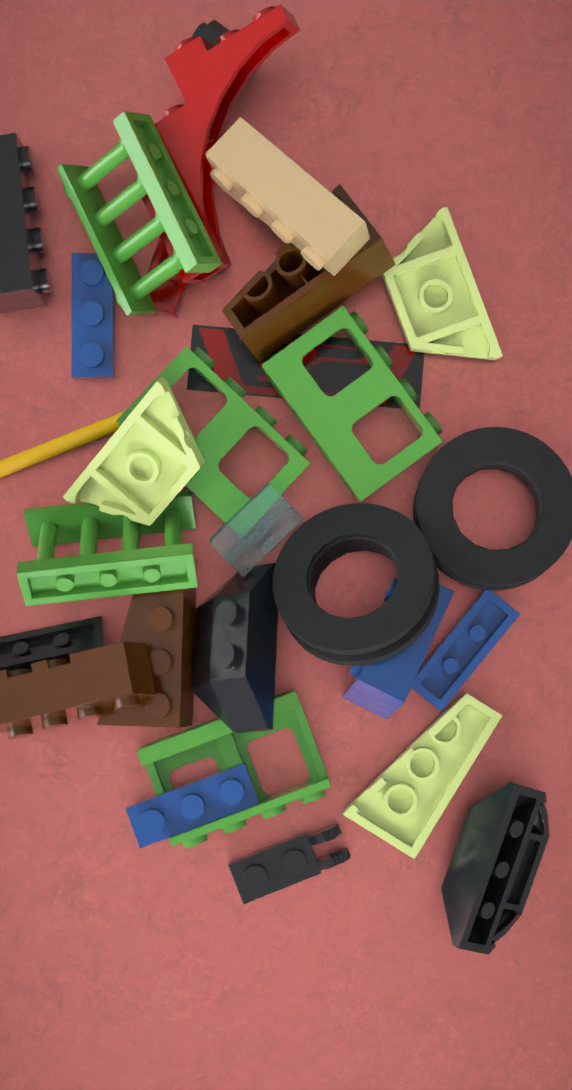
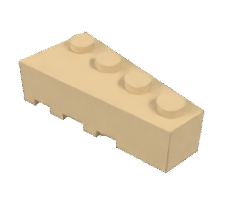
(286, 198)

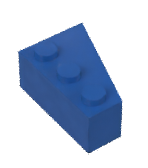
(386, 684)

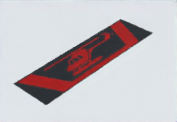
(330, 364)

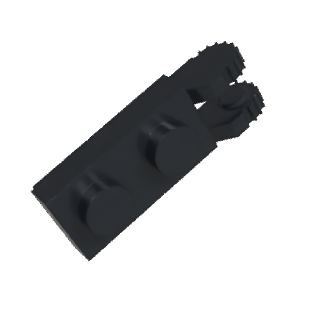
(285, 863)

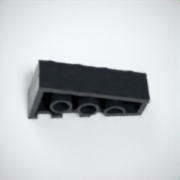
(21, 274)

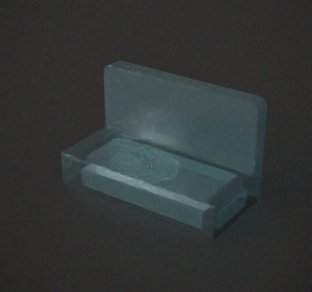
(255, 529)

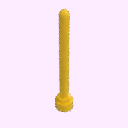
(59, 445)

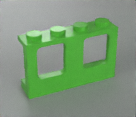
(331, 418)
(223, 433)
(229, 749)

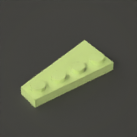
(420, 783)

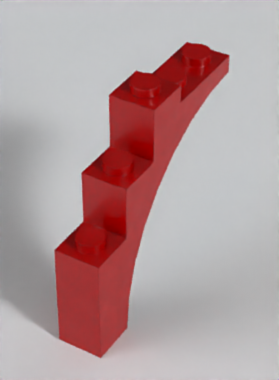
(210, 84)

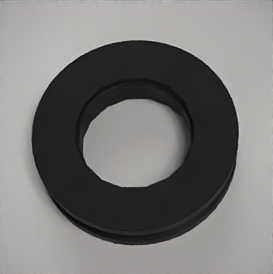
(532, 464)
(382, 631)

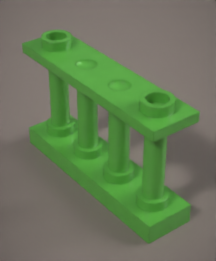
(173, 214)
(107, 573)

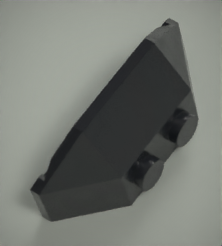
(238, 651)
(494, 866)

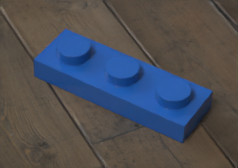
(92, 319)
(464, 648)
(192, 805)

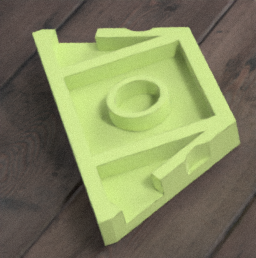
(439, 295)
(142, 461)

